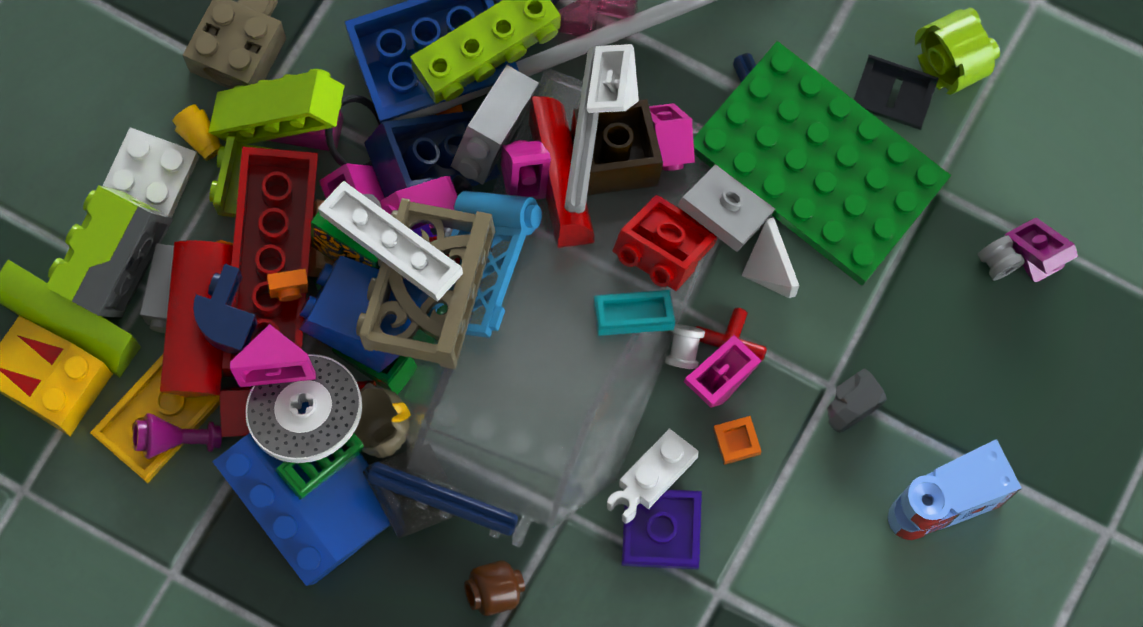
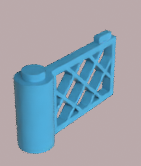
(513, 220)

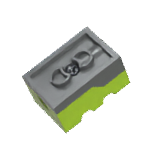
(108, 252)

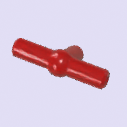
(734, 328)

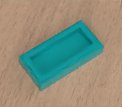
(633, 312)

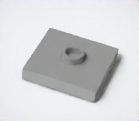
(726, 207)

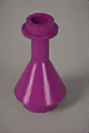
(157, 436)

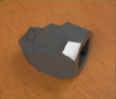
(855, 401)

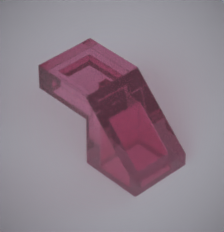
(582, 15)

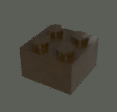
(624, 150)

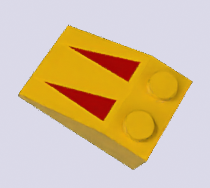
(49, 375)

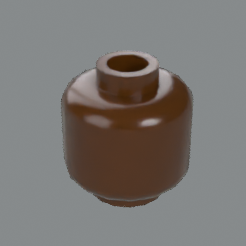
(494, 588)

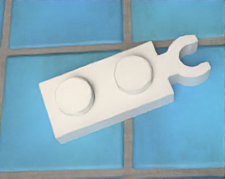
(653, 474)

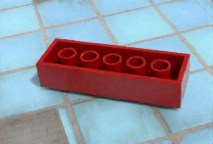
(272, 235)

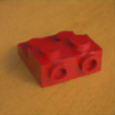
(663, 243)

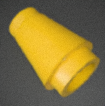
(193, 127)

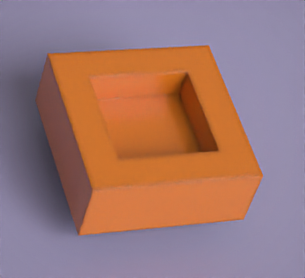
(287, 285)
(737, 440)

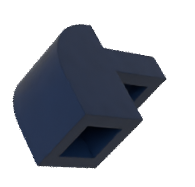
(218, 321)

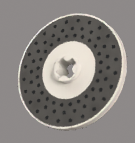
(310, 436)

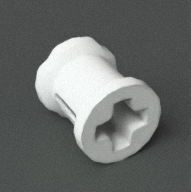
(684, 346)

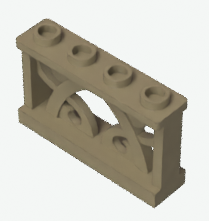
(446, 328)

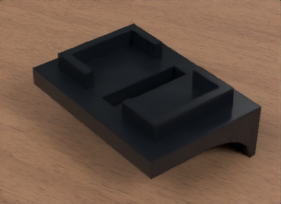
(912, 98)

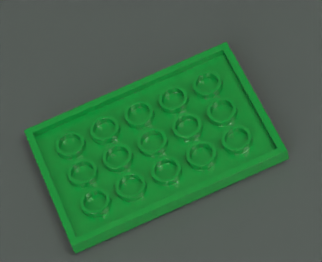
(820, 162)

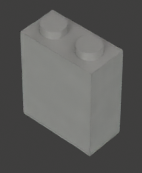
(494, 124)

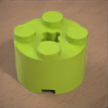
(957, 50)

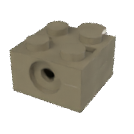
(235, 42)

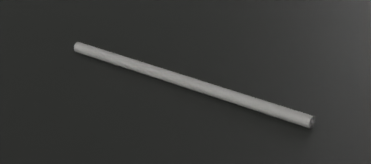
(580, 46)

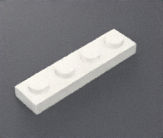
(390, 241)

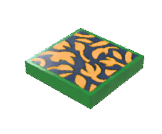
(335, 243)

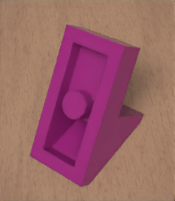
(1042, 248)

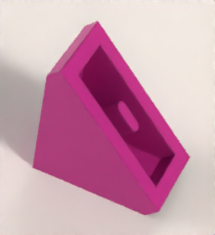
(271, 360)
(722, 372)

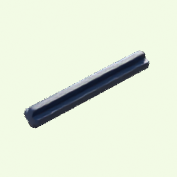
(443, 498)

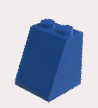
(338, 304)

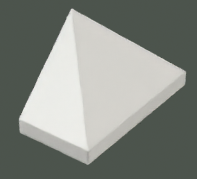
(613, 79)
(770, 263)

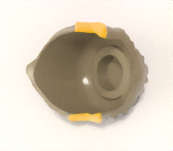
(382, 421)

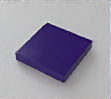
(665, 533)

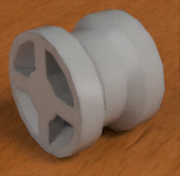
(1001, 258)

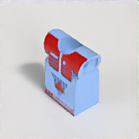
(954, 493)

